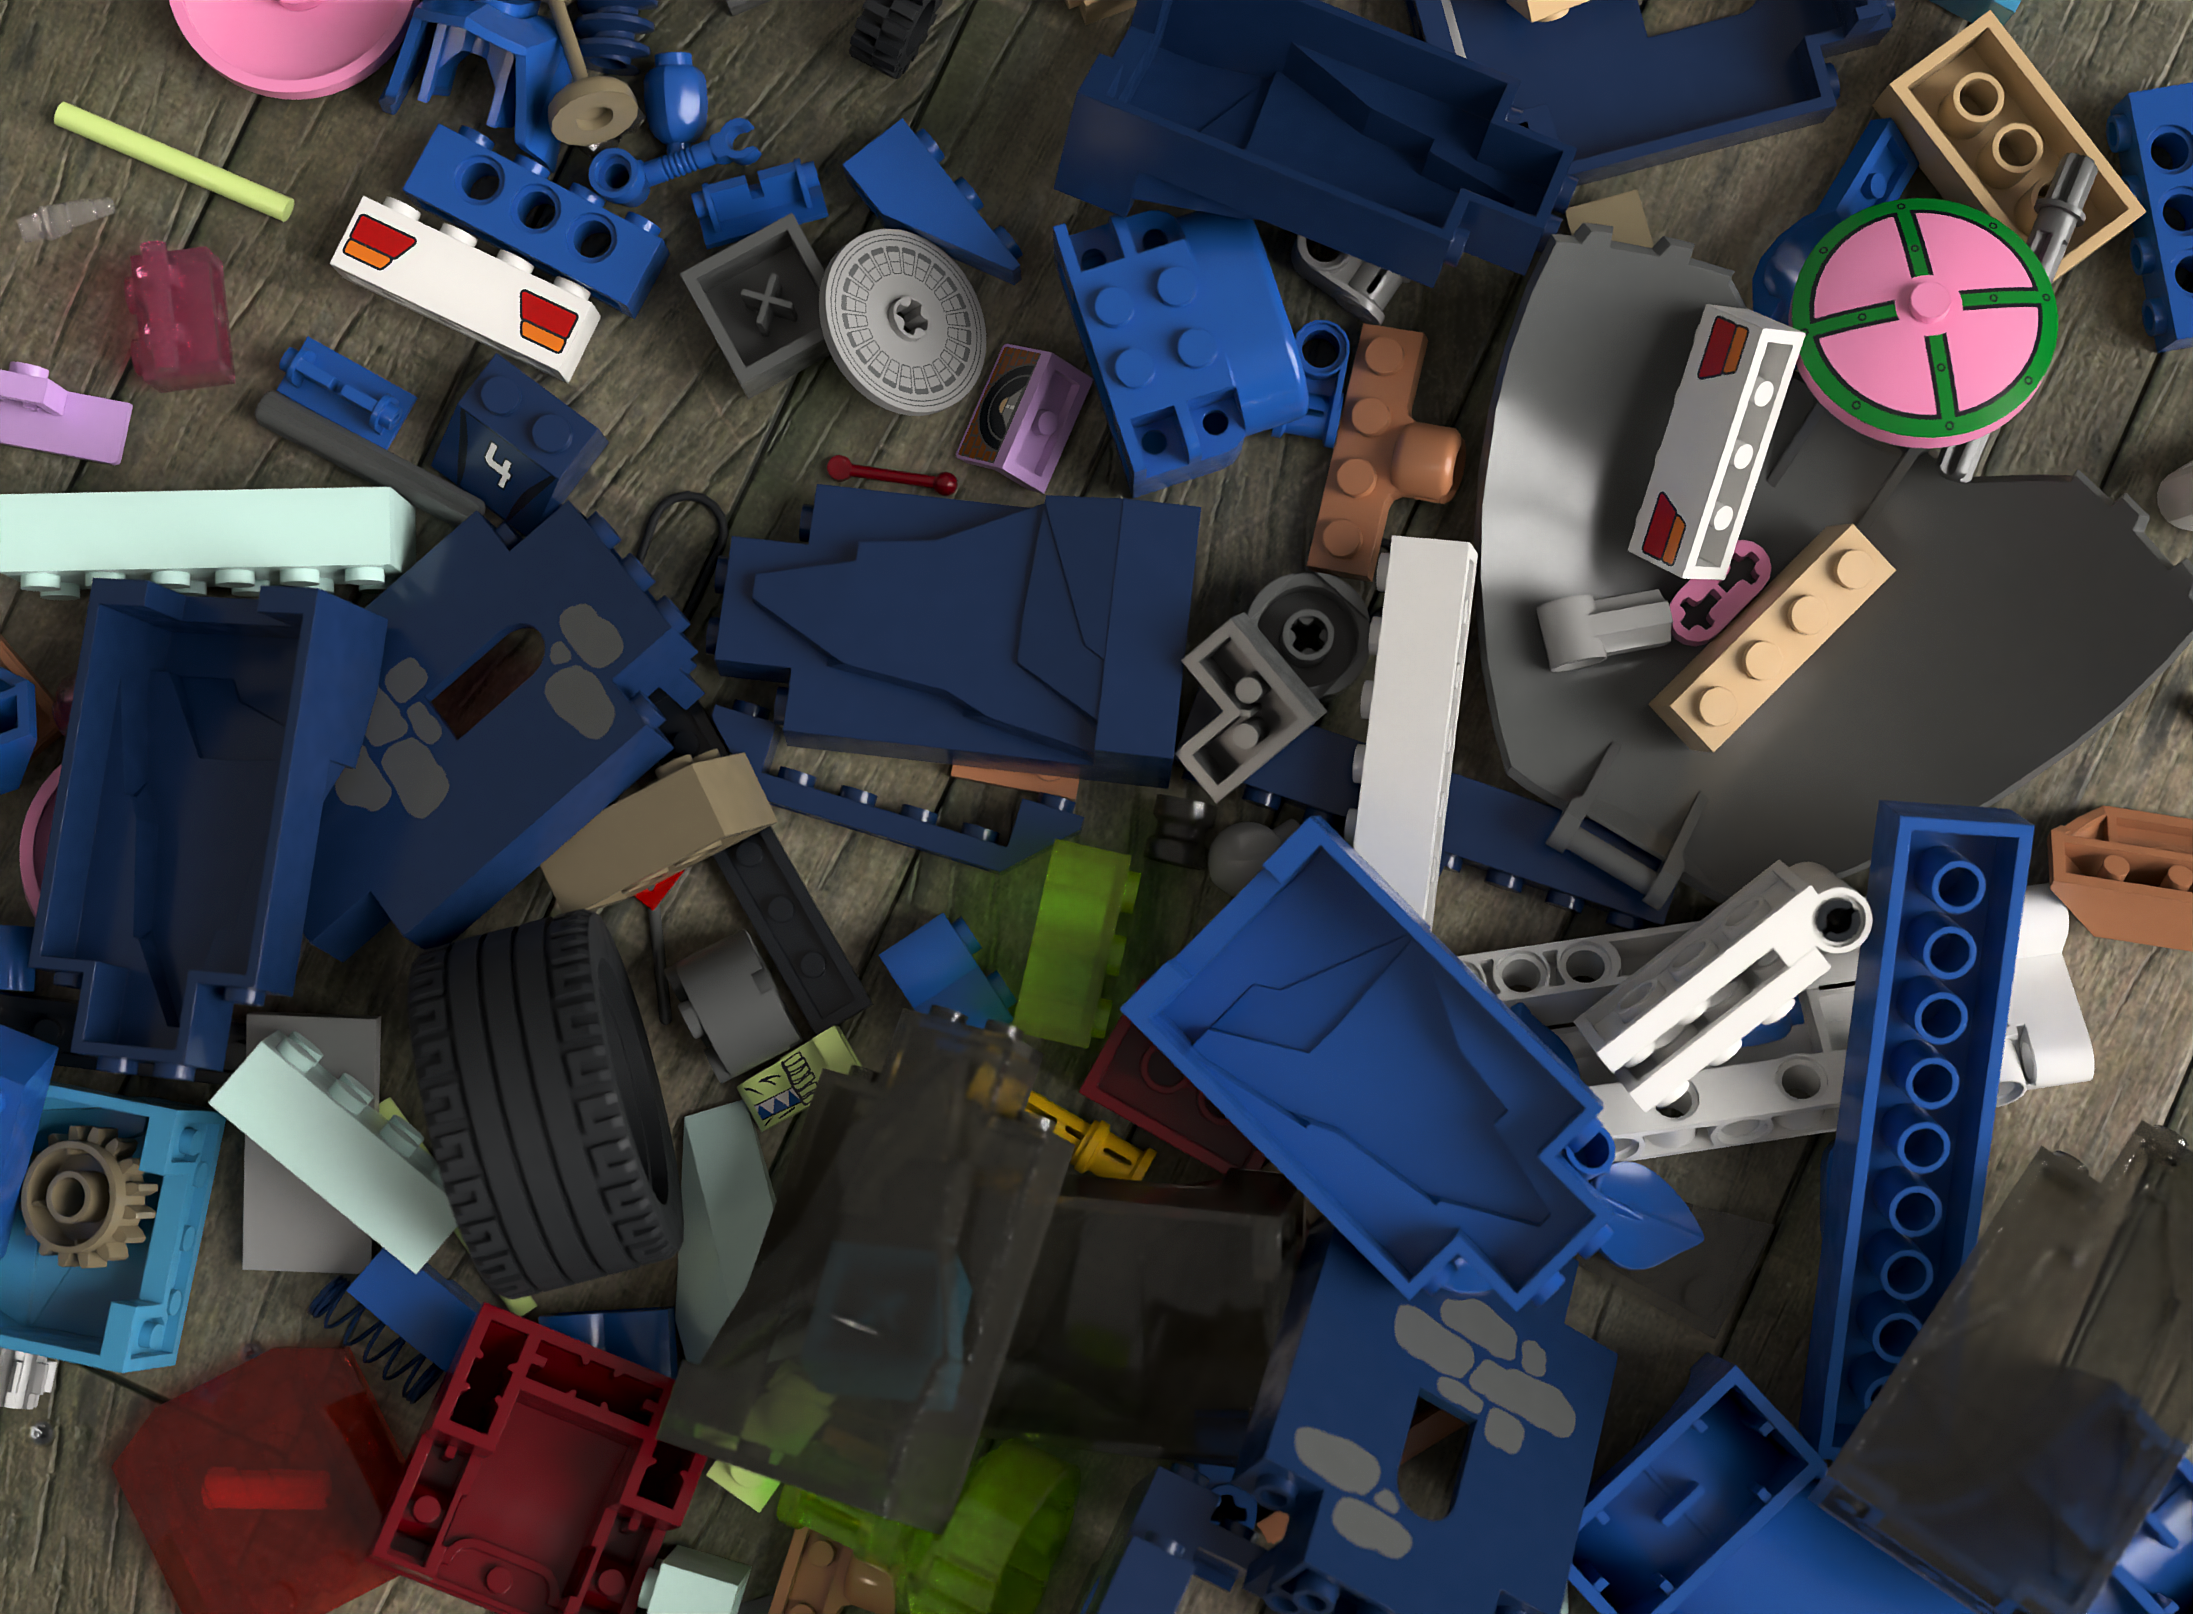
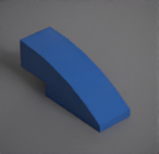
(418, 1307)

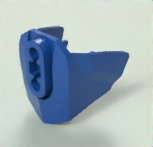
(520, 53)

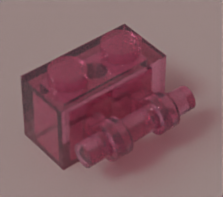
(179, 318)

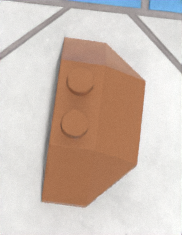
(2126, 875)

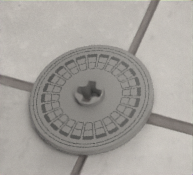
(866, 338)

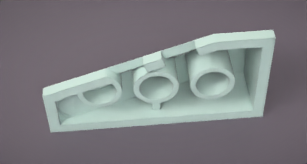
(725, 1220)

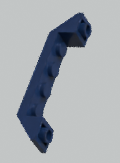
(1037, 824)

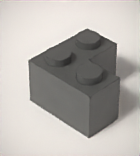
(1260, 702)

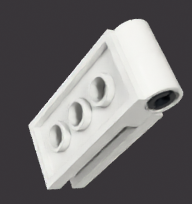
(1724, 979)

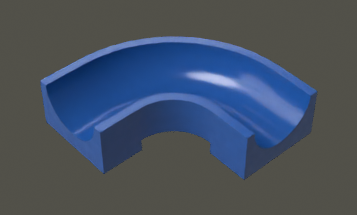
(1722, 1524)

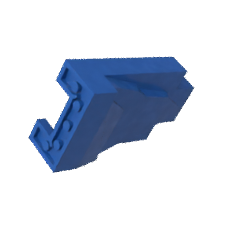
(1382, 1076)

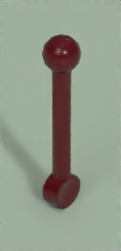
(842, 469)

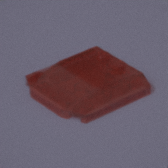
(265, 1485)

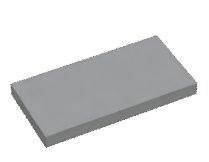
(284, 1218)

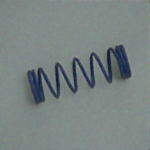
(328, 1300)

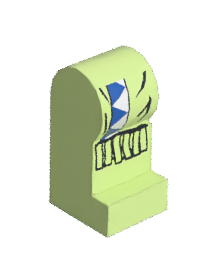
(791, 1081)

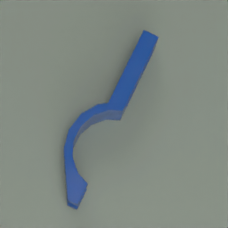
(1870, 176)

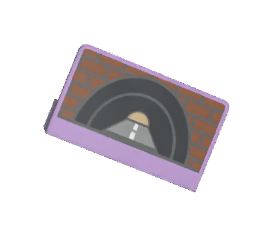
(1025, 416)

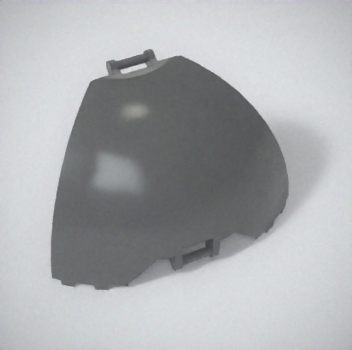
(1975, 667)

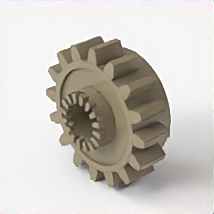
(86, 1197)

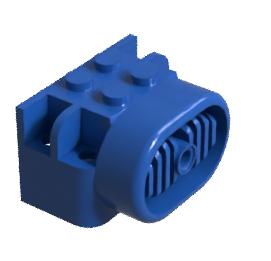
(1181, 339)

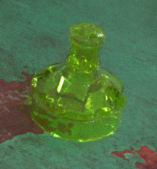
(994, 1550)

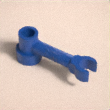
(615, 165)

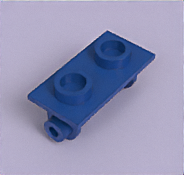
(734, 210)
(344, 392)

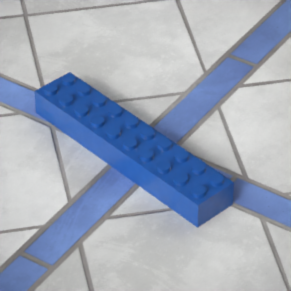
(1914, 1094)

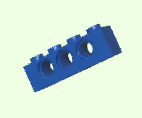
(2164, 120)
(443, 188)

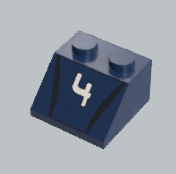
(516, 446)

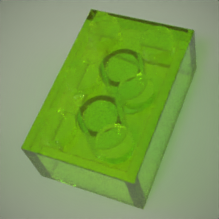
(1075, 944)

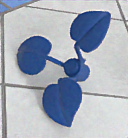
(1649, 1215)

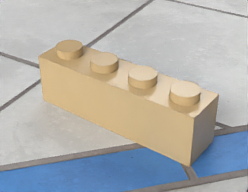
(1772, 637)

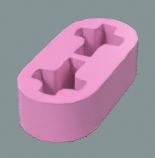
(1728, 603)

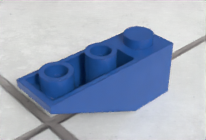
(911, 192)

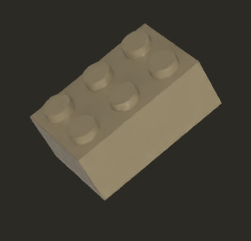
(659, 830)

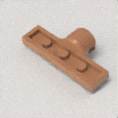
(1381, 454)
(826, 1577)

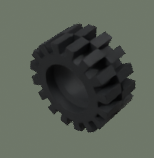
(892, 33)

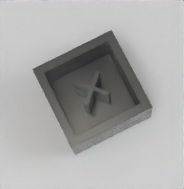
(763, 304)

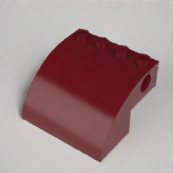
(537, 1476)

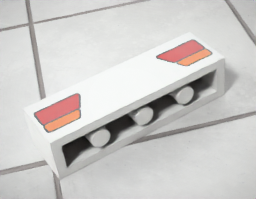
(466, 288)
(1715, 442)

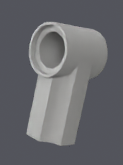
(1588, 630)

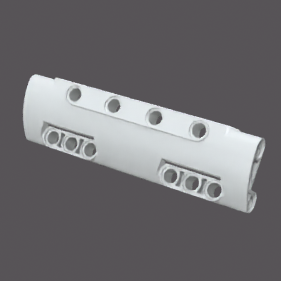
(1747, 1094)

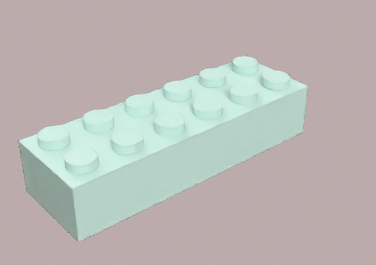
(208, 539)

